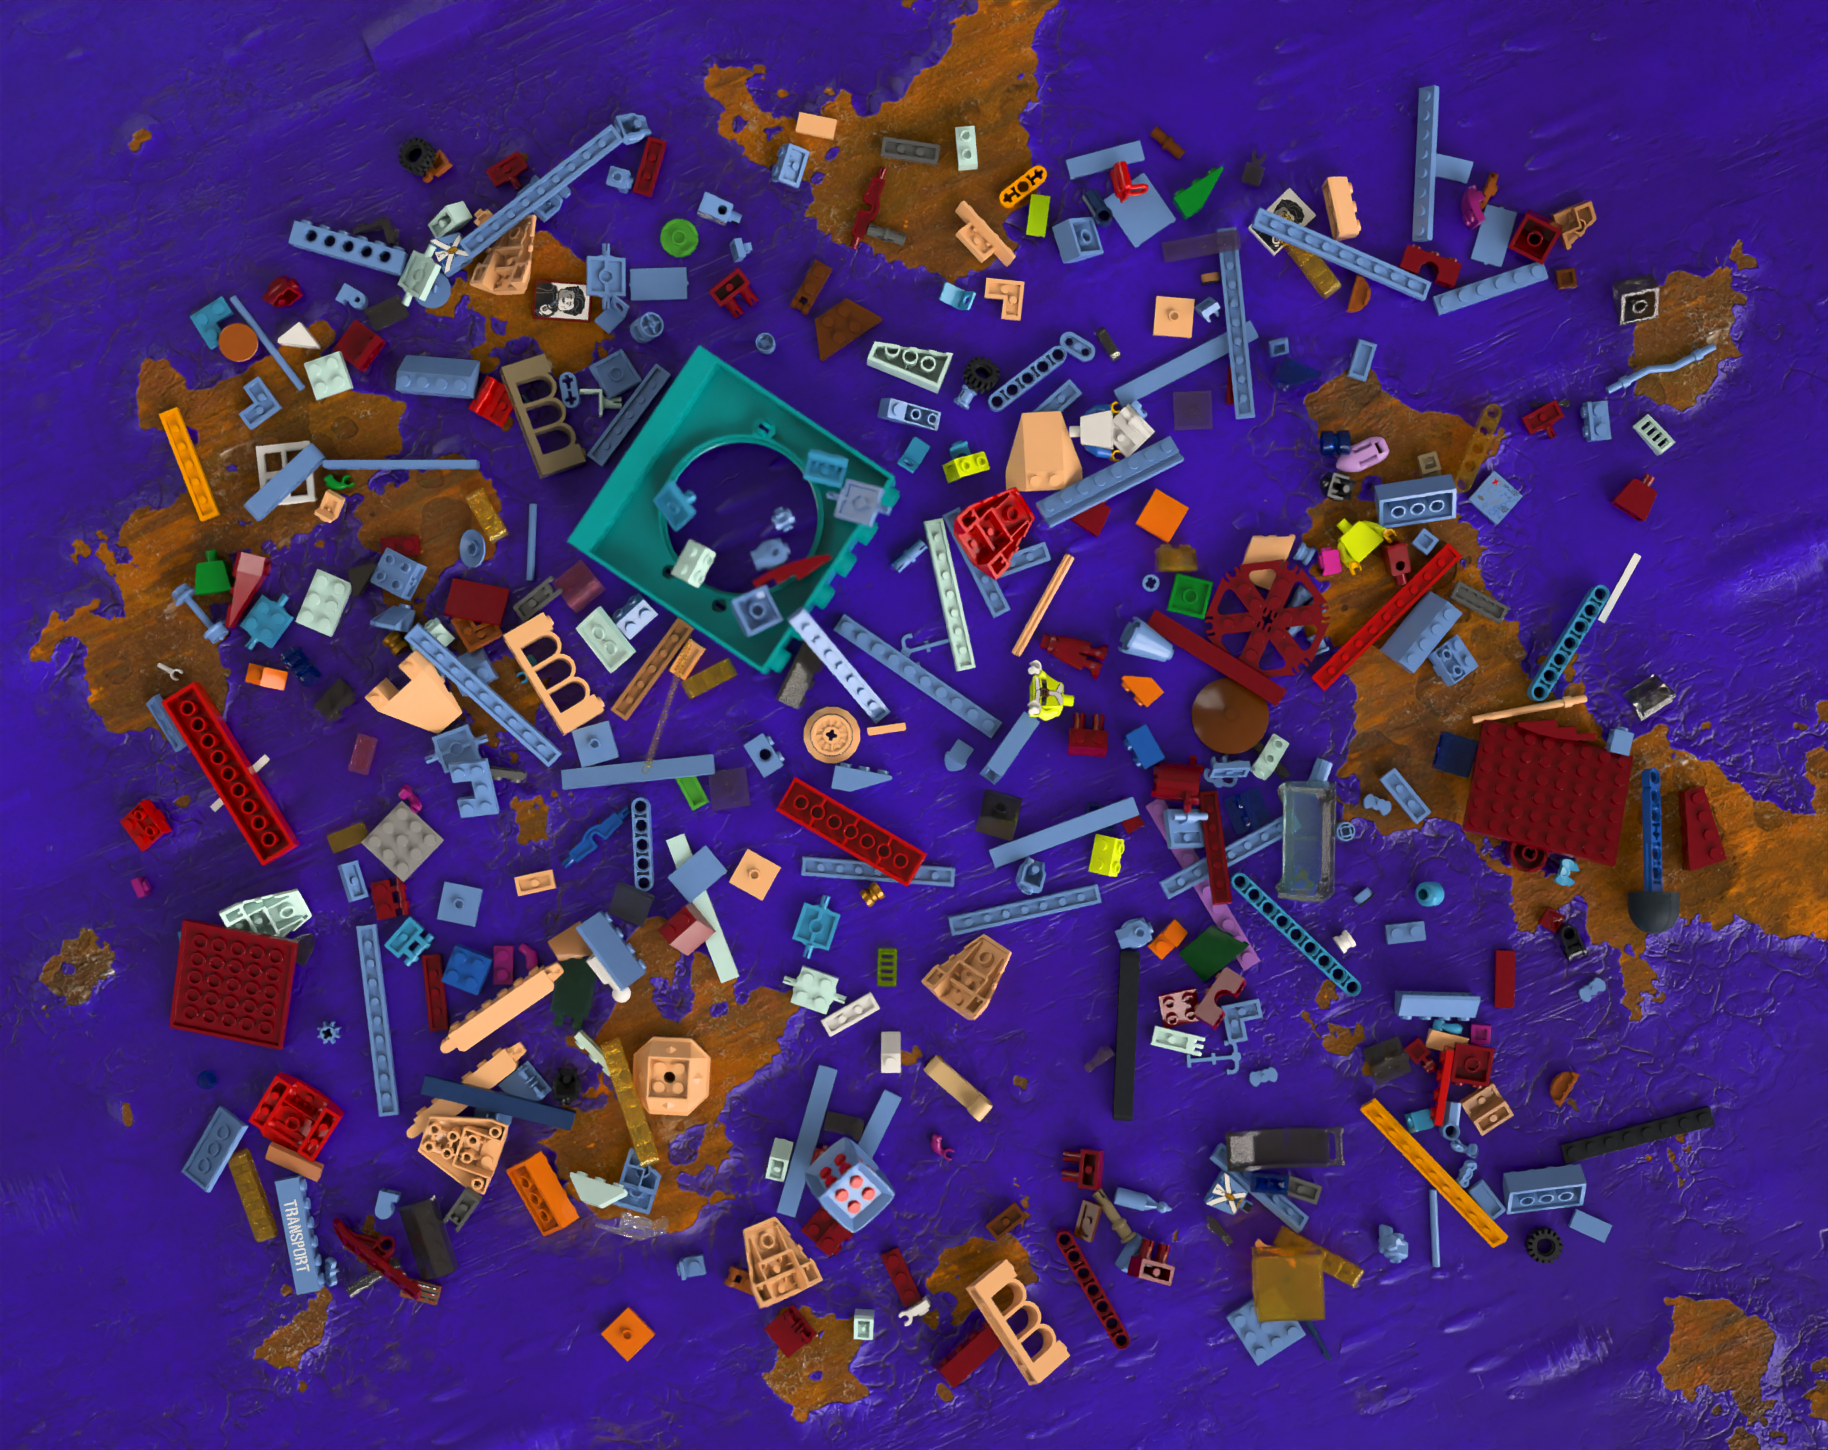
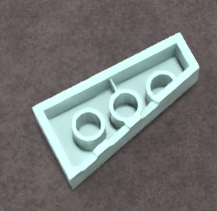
(911, 364)

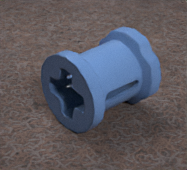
(965, 397)
(1322, 648)

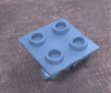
(526, 1083)

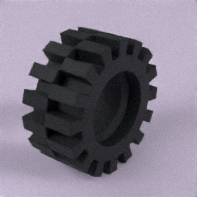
(423, 162)
(985, 367)
(1554, 1250)

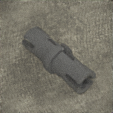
(886, 234)

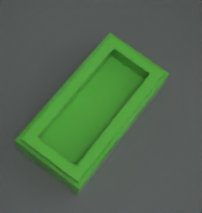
(693, 791)

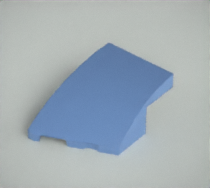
(639, 1183)

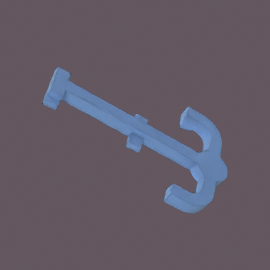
(906, 651)
(1218, 782)
(1235, 1056)

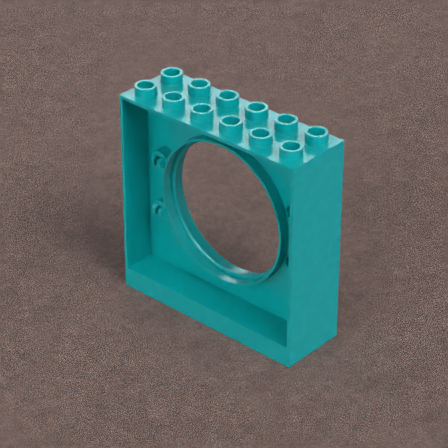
(704, 410)

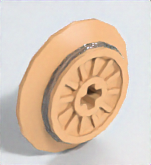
(843, 725)

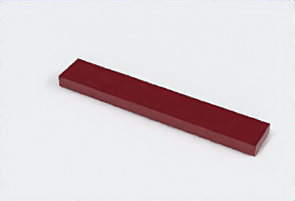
(1215, 848)

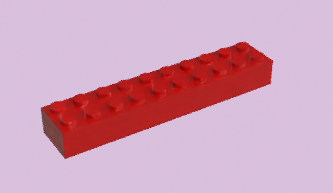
(230, 773)

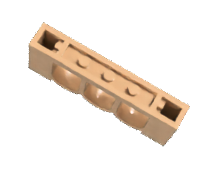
(528, 633)
(1052, 1352)

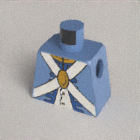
(709, 210)
(450, 253)
(1227, 1195)

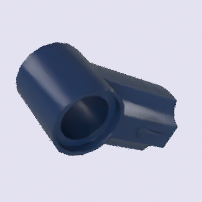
(1097, 207)

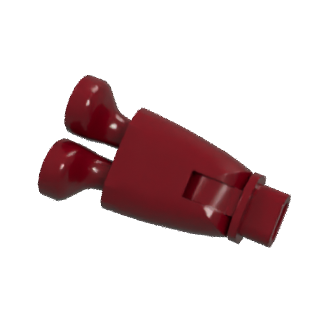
(1075, 652)

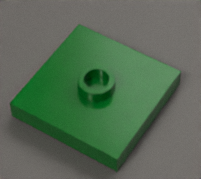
(1189, 596)

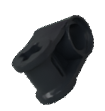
(1572, 945)

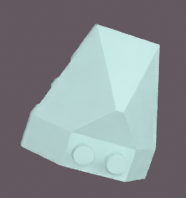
(269, 914)

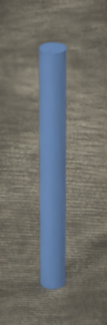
(531, 542)
(1434, 1227)

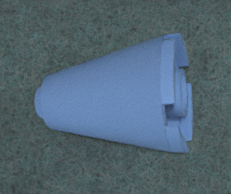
(1144, 642)

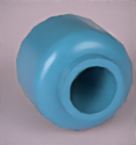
(1429, 893)

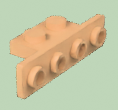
(980, 238)

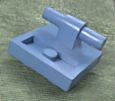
(1452, 661)
(1184, 829)

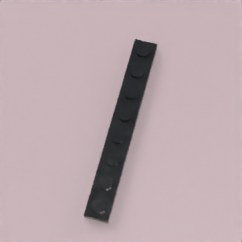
(1637, 1134)

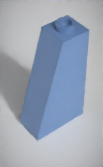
(1009, 748)

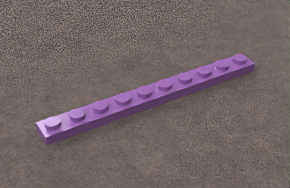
(1220, 913)

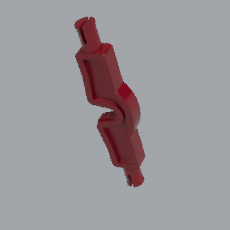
(864, 217)

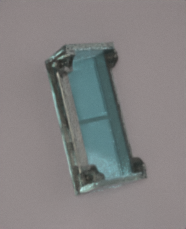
(1308, 840)

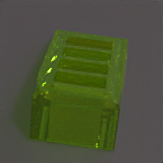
(887, 951)

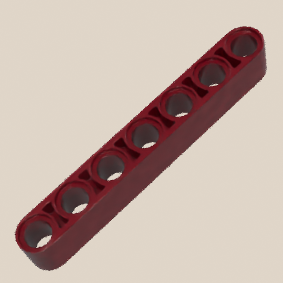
(1093, 1297)

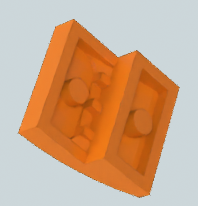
(1162, 515)

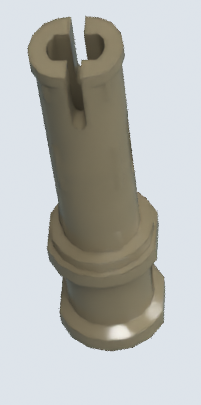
(1118, 1223)

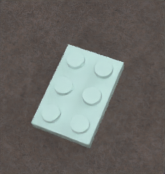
(324, 603)
(605, 639)

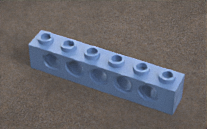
(300, 239)

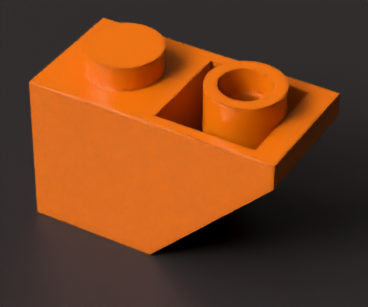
(1143, 688)

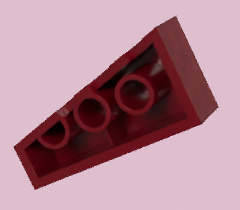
(1699, 832)
(968, 1355)

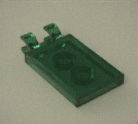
(573, 992)

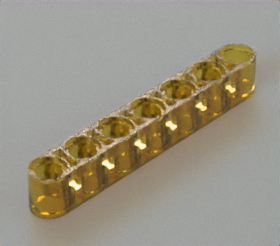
(630, 1102)

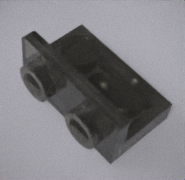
(336, 700)

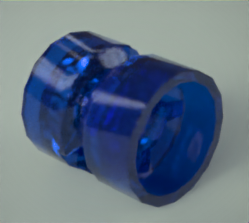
(1335, 442)

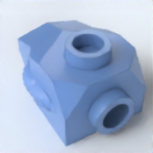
(631, 127)
(771, 554)
(1031, 876)
(1134, 933)

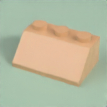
(1340, 208)

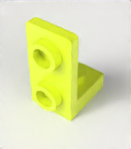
(966, 466)

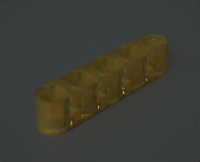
(1313, 268)
(1482, 441)
(252, 1195)
(1332, 1263)

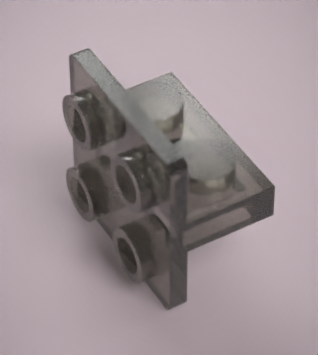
(1649, 696)
(1387, 1060)

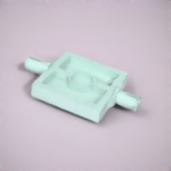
(419, 275)
(814, 989)

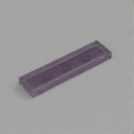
(1201, 245)

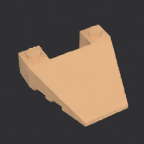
(422, 701)

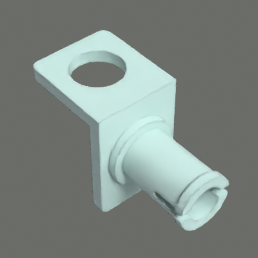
(604, 402)

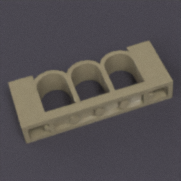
(539, 369)

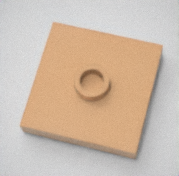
(1173, 317)
(755, 874)

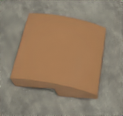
(1486, 1108)

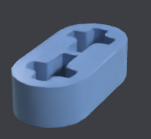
(565, 391)

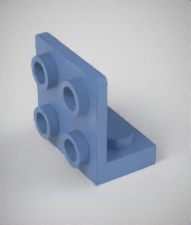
(398, 574)

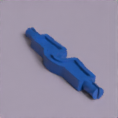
(603, 830)

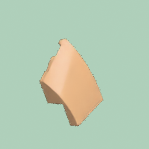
(1267, 549)

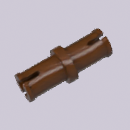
(1167, 143)

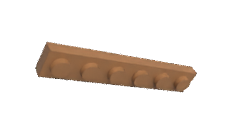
(652, 669)

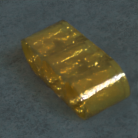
(486, 515)
(709, 678)

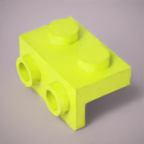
(1106, 855)

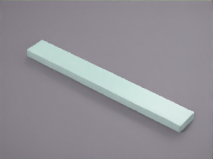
(949, 594)
(716, 943)

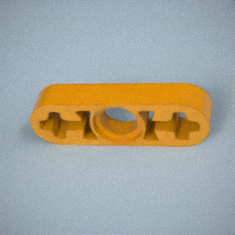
(1031, 174)

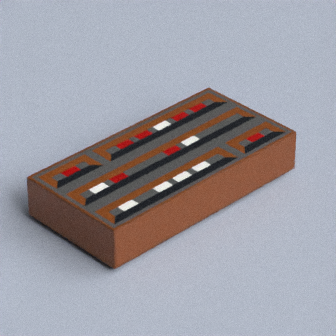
(430, 1292)

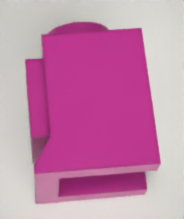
(1329, 561)

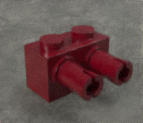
(730, 285)
(1086, 741)
(1090, 1168)
(1154, 1271)

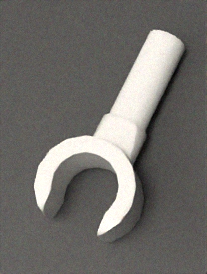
(169, 670)

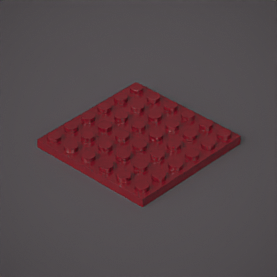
(233, 983)

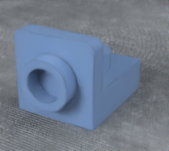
(691, 1266)

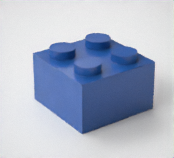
(1143, 747)
(467, 969)

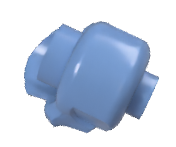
(1392, 1244)

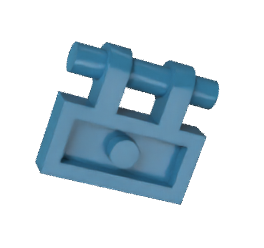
(405, 936)

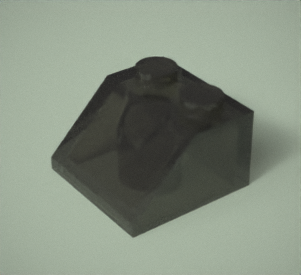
(1636, 299)
(998, 815)

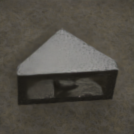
(360, 578)

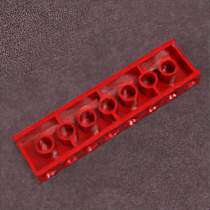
(851, 832)

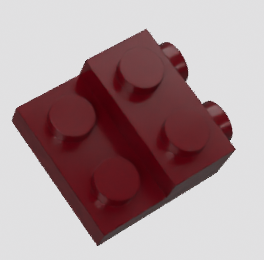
(1471, 1065)
(826, 1231)

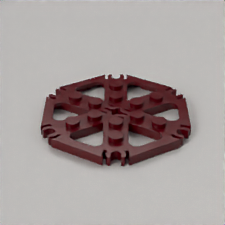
(1285, 617)

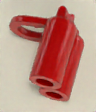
(1122, 182)

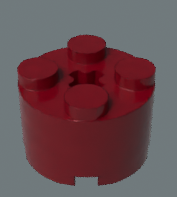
(1532, 863)

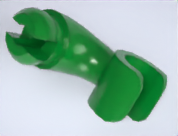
(335, 485)

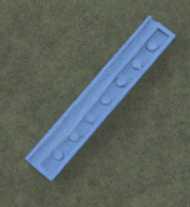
(1109, 482)

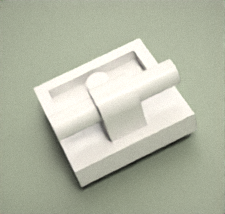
(1129, 431)

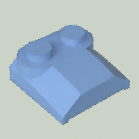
(755, 611)

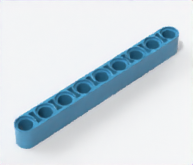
(1303, 938)

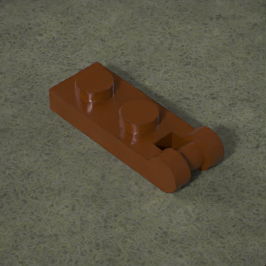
(811, 287)

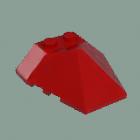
(992, 530)

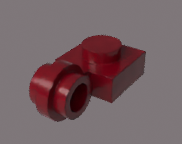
(1418, 1051)

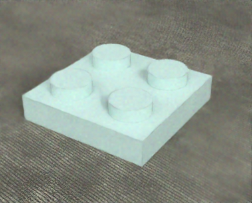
(328, 375)

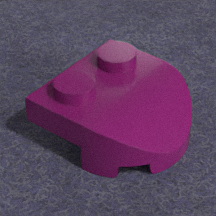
(1471, 209)

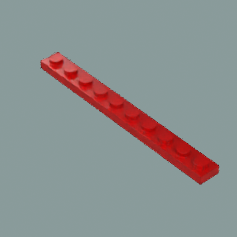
(1385, 616)

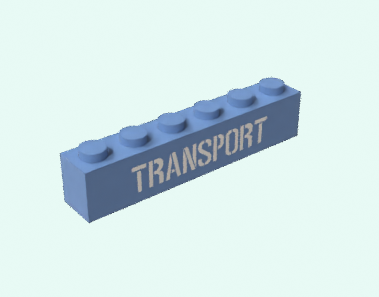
(299, 1234)

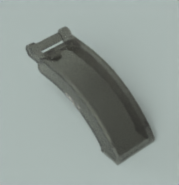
(1283, 1147)

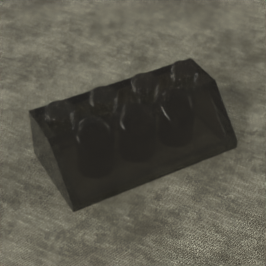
(800, 677)
(428, 1238)

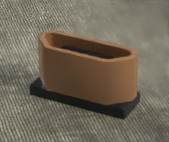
(1210, 278)

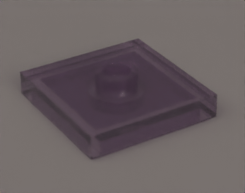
(1192, 410)
(729, 789)

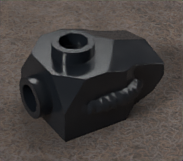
(1337, 486)
(566, 1086)

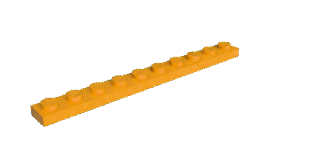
(1434, 1173)

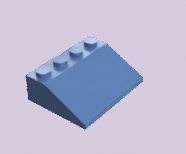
(612, 950)

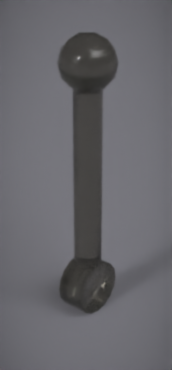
(1565, 403)

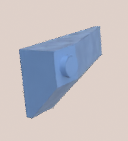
(395, 618)

